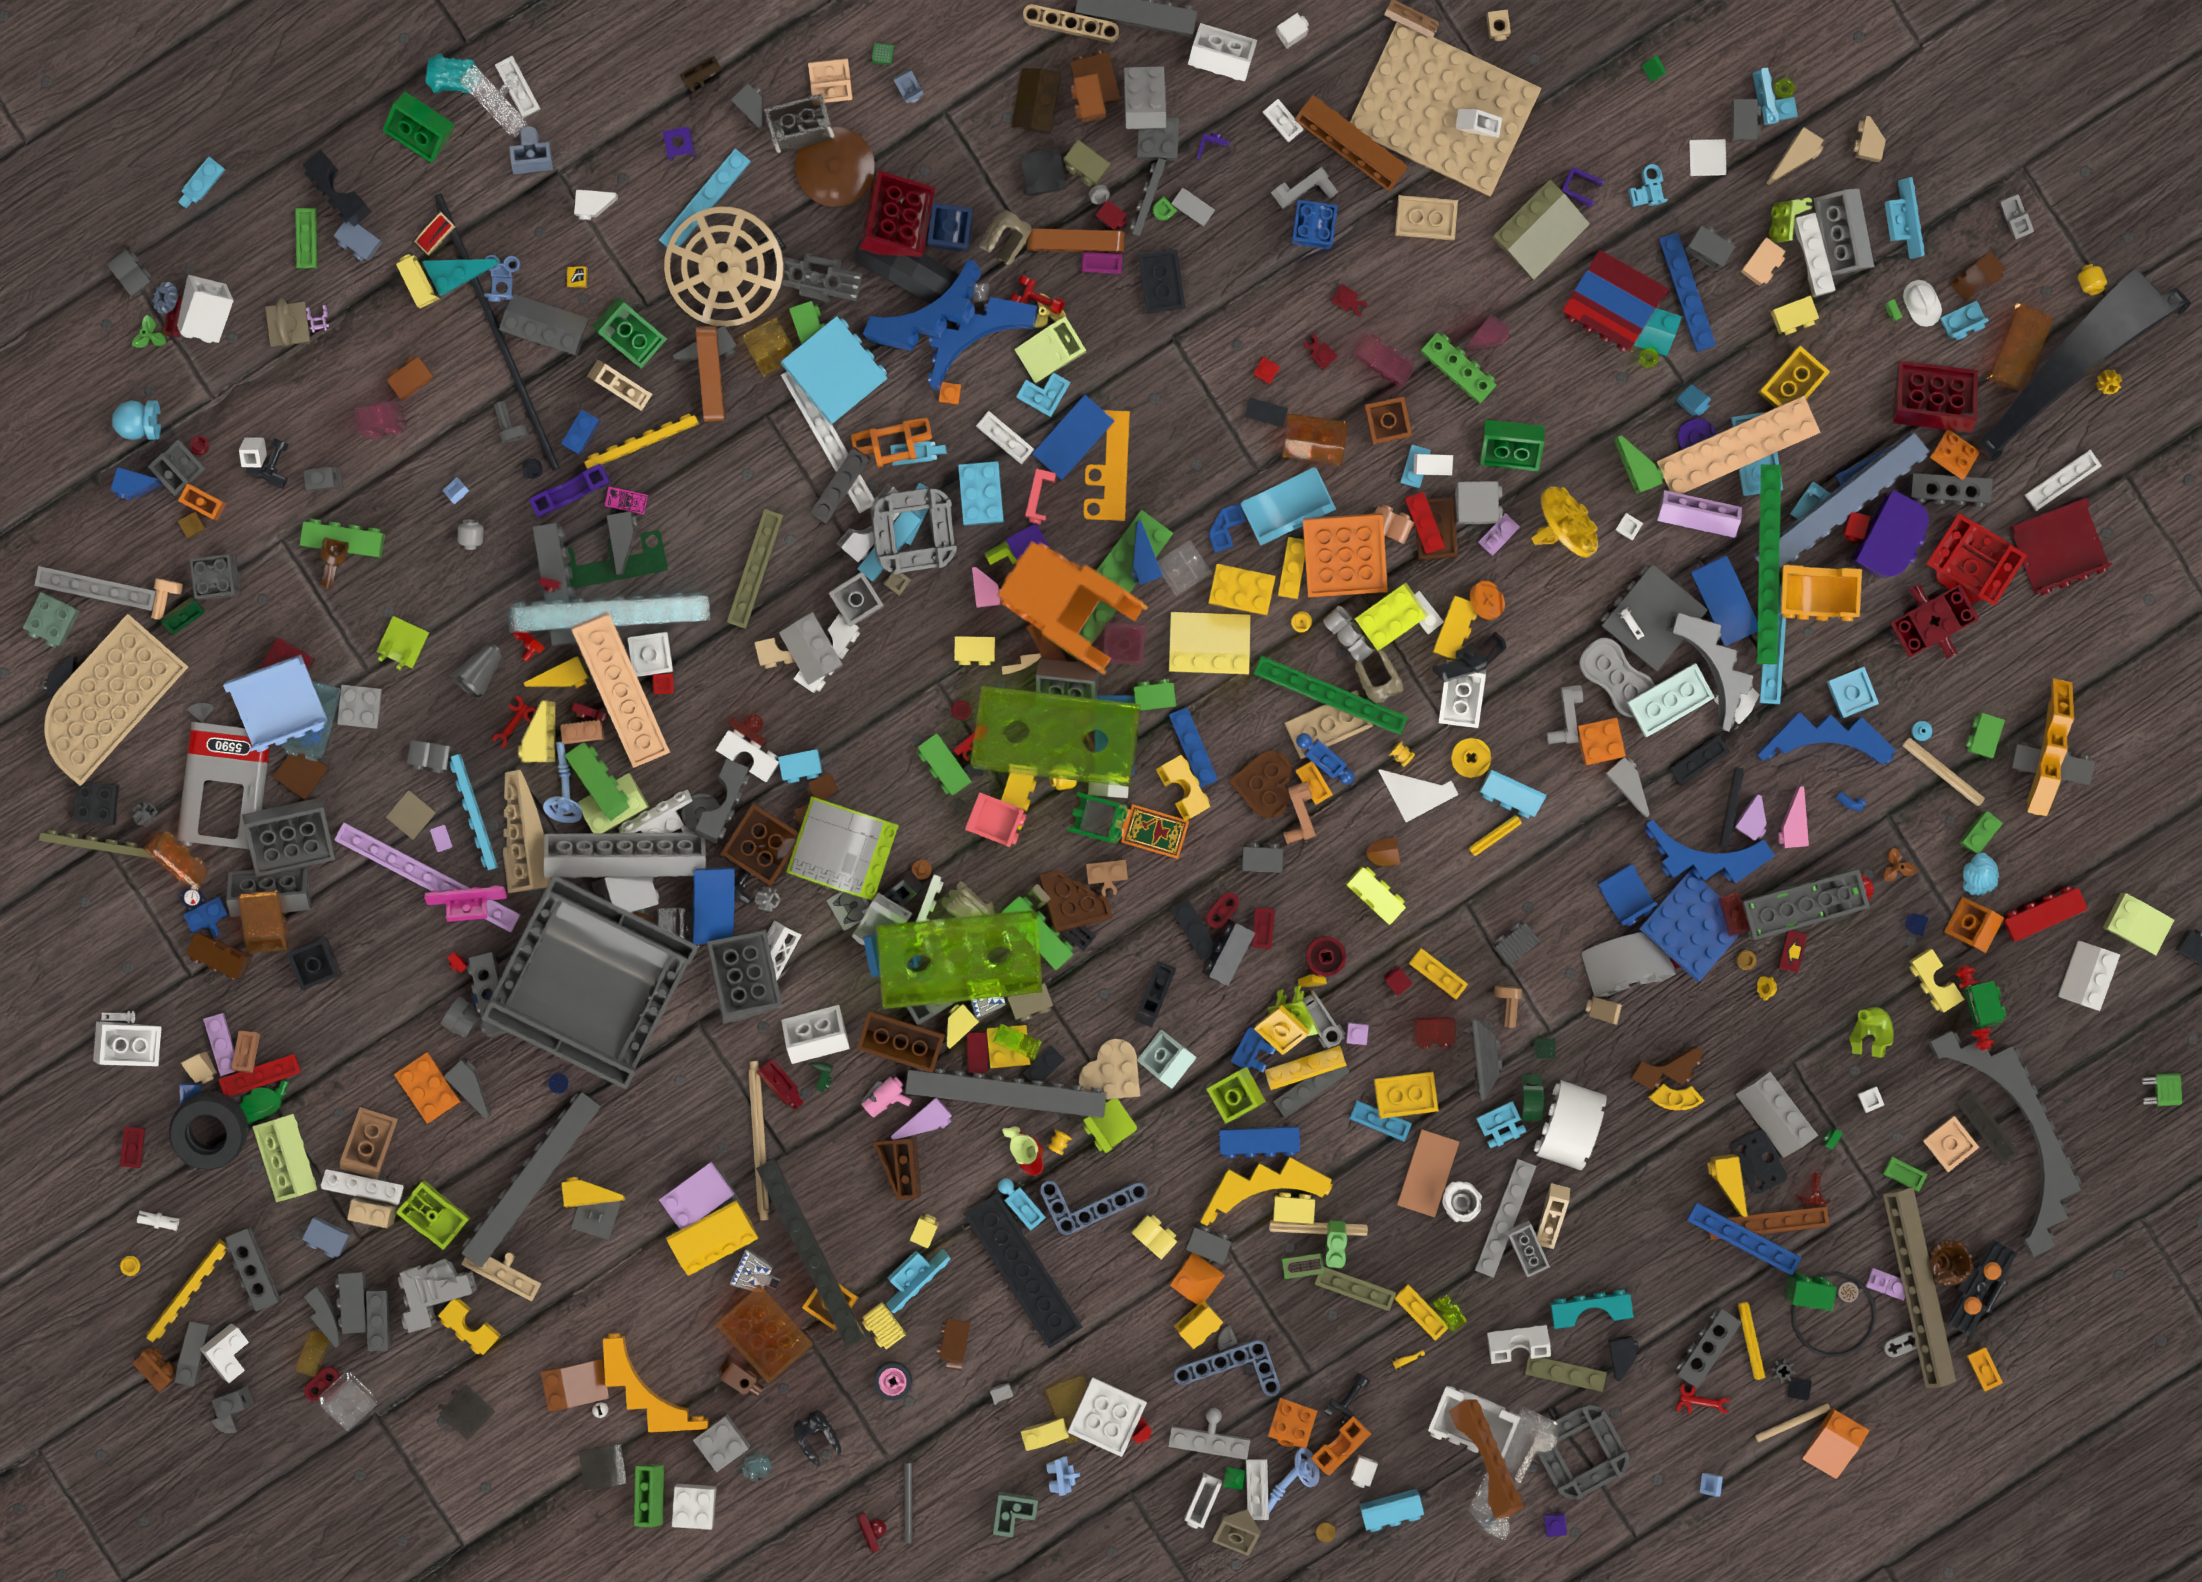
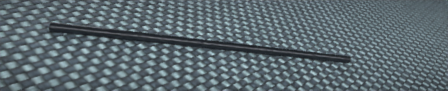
(500, 340)

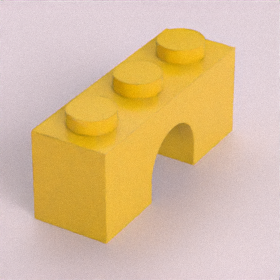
(1178, 772)
(454, 1317)

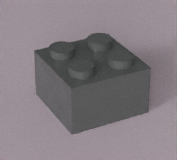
(1159, 142)
(1710, 247)

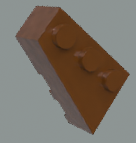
(1981, 273)
(901, 1166)

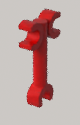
(522, 710)
(1687, 1398)

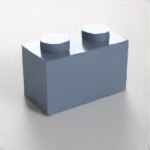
(358, 239)
(326, 1237)

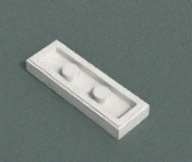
(522, 95)
(1005, 437)
(1257, 1488)

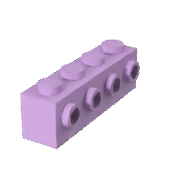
(1702, 515)

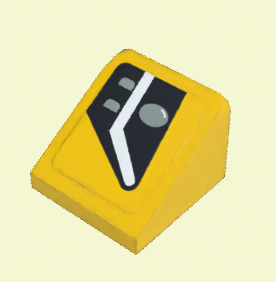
(577, 277)

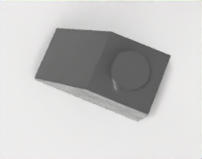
(750, 104)

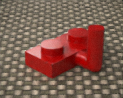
(530, 643)

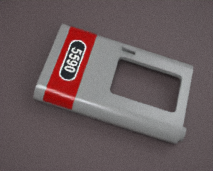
(222, 756)

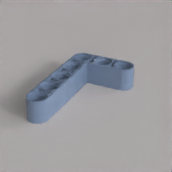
(1091, 1208)
(1231, 1362)

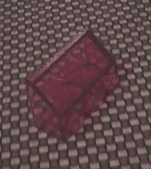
(1384, 360)

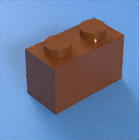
(410, 377)

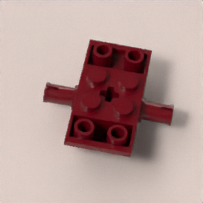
(1952, 614)

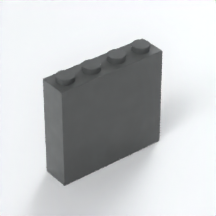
(1650, 606)

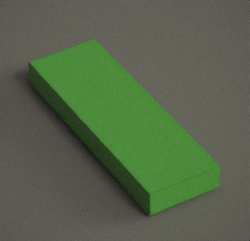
(306, 238)

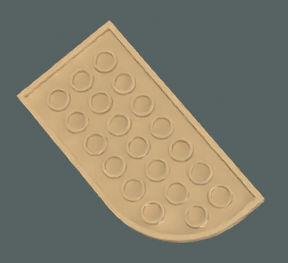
(108, 697)

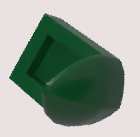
(825, 1080)

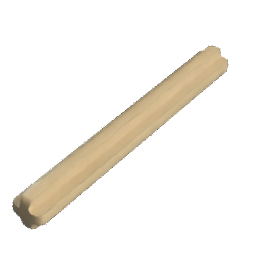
(1943, 771)
(1316, 1228)

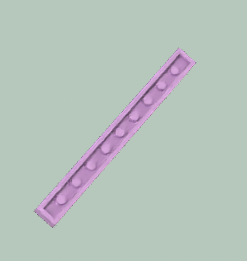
(417, 871)

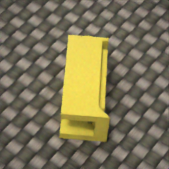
(416, 281)

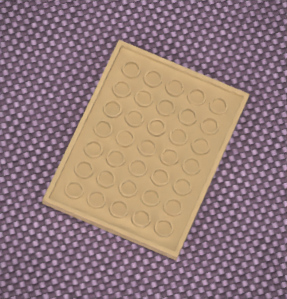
(1416, 103)

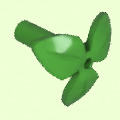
(146, 333)

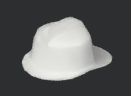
(1922, 303)

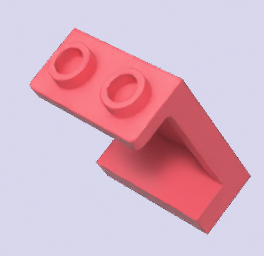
(1040, 476)
(995, 820)

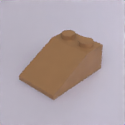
(368, 1143)

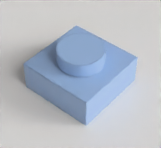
(455, 490)
(1711, 1484)

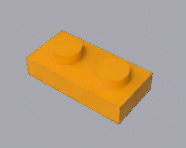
(1315, 781)
(1984, 1369)

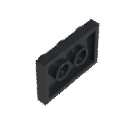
(1161, 281)

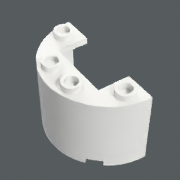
(1572, 1125)
(1501, 1422)

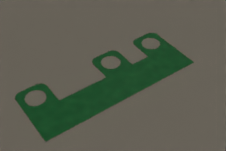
(649, 562)

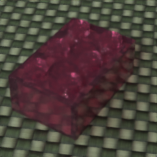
(380, 419)

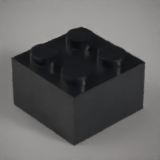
(314, 964)

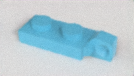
(1765, 96)
(201, 182)
(925, 452)

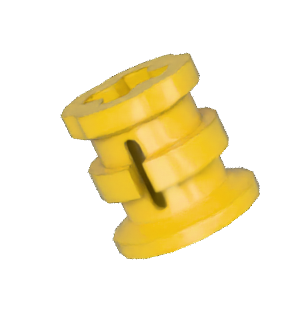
(1401, 753)
(1059, 1142)

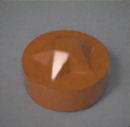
(922, 869)

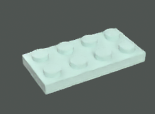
(1670, 700)

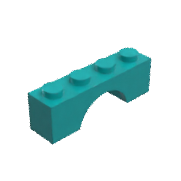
(1566, 1312)

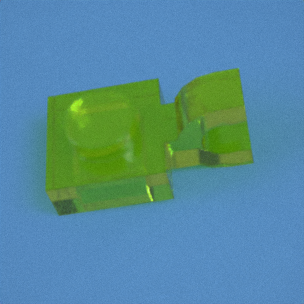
(1452, 1314)

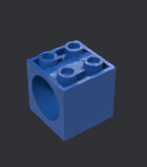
(1314, 224)

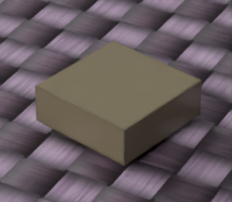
(897, 582)

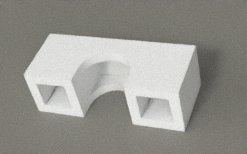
(764, 763)
(1533, 1339)

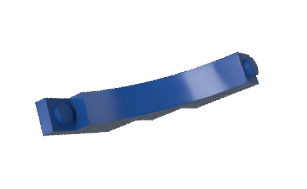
(1801, 732)

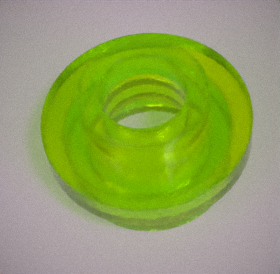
(1787, 82)
(1649, 364)

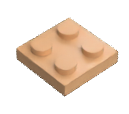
(1950, 1143)

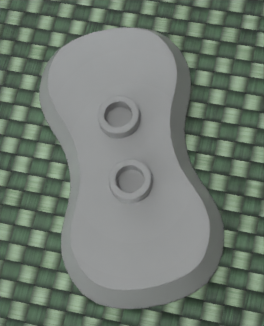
(1607, 666)

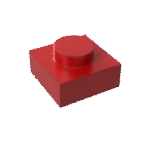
(1266, 370)
(663, 683)
(457, 962)

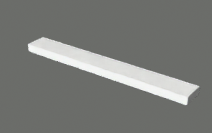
(829, 442)

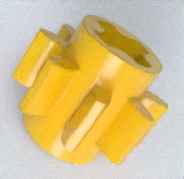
(2109, 382)

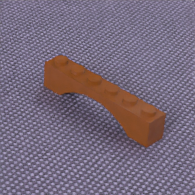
(1502, 1494)

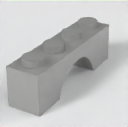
(859, 542)

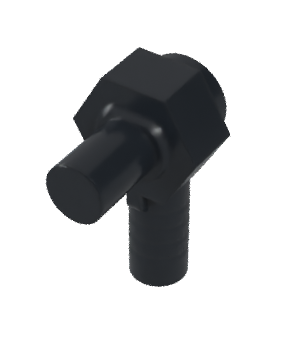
(739, 888)

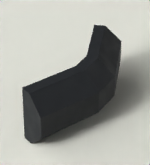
(915, 274)

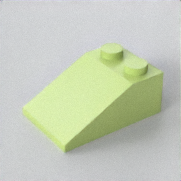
(2138, 923)

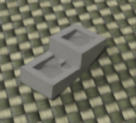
(2015, 216)

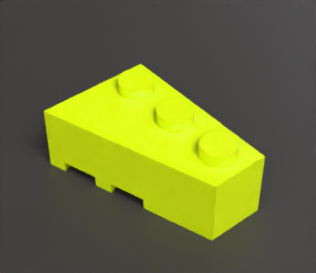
(1376, 894)

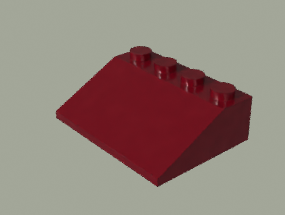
(897, 216)
(1935, 396)

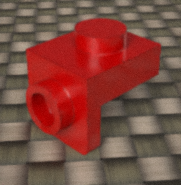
(1142, 1431)

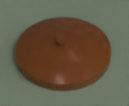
(836, 170)

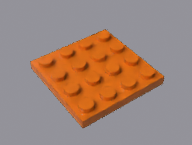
(1345, 555)

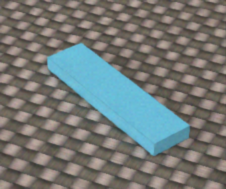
(903, 528)

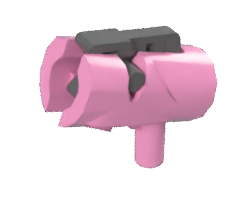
(883, 1094)

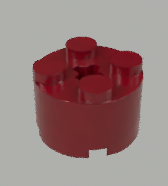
(1326, 967)

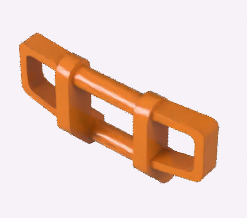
(911, 440)

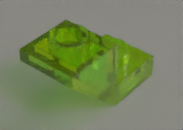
(1017, 1041)

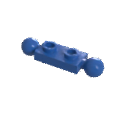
(1325, 758)

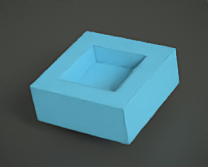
(1786, 108)

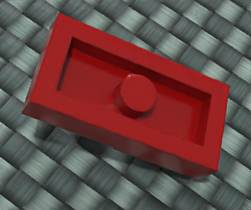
(965, 746)

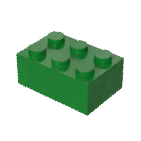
(1810, 1292)

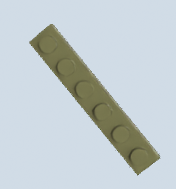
(755, 568)
(92, 843)

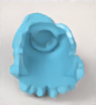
(1980, 875)

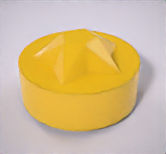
(1301, 621)

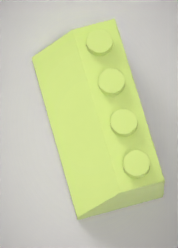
(285, 1158)

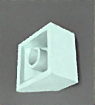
(1166, 1059)

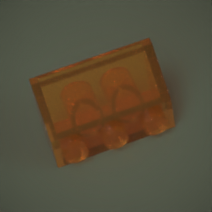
(1315, 439)
(177, 860)

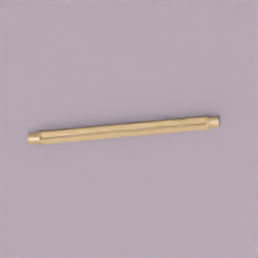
(758, 1137)

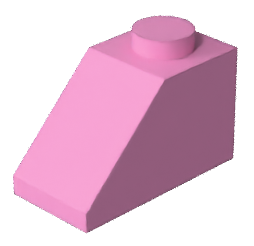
(985, 589)

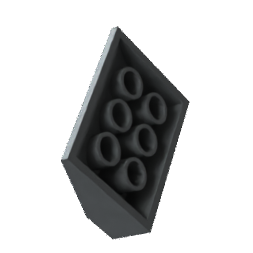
(288, 837)
(743, 976)

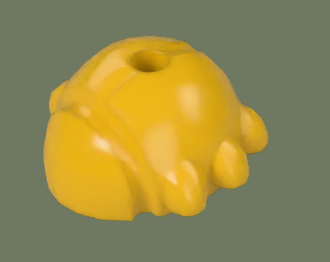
(1766, 987)

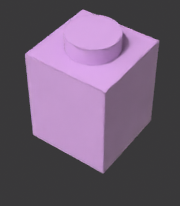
(1357, 1033)

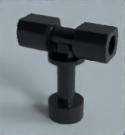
(268, 471)

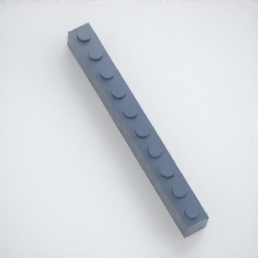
(1849, 497)

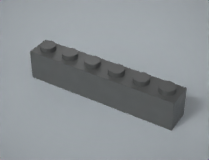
(1142, 14)

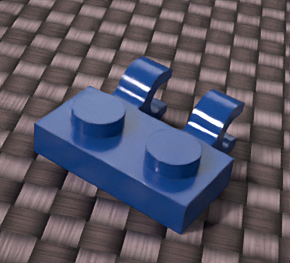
(1249, 1048)

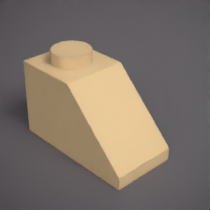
(200, 1068)

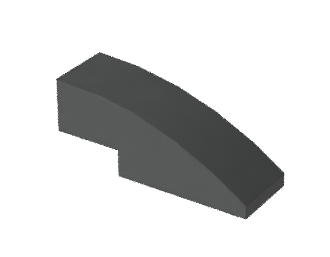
(325, 1315)

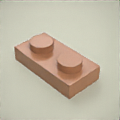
(245, 1051)

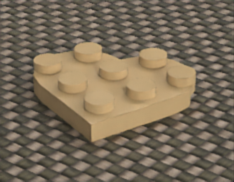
(1113, 1070)

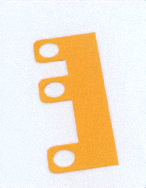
(1114, 472)

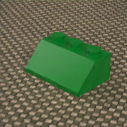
(418, 127)
(1512, 445)

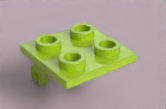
(1783, 218)
(402, 643)
(1297, 1009)

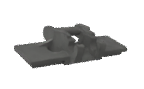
(817, 284)

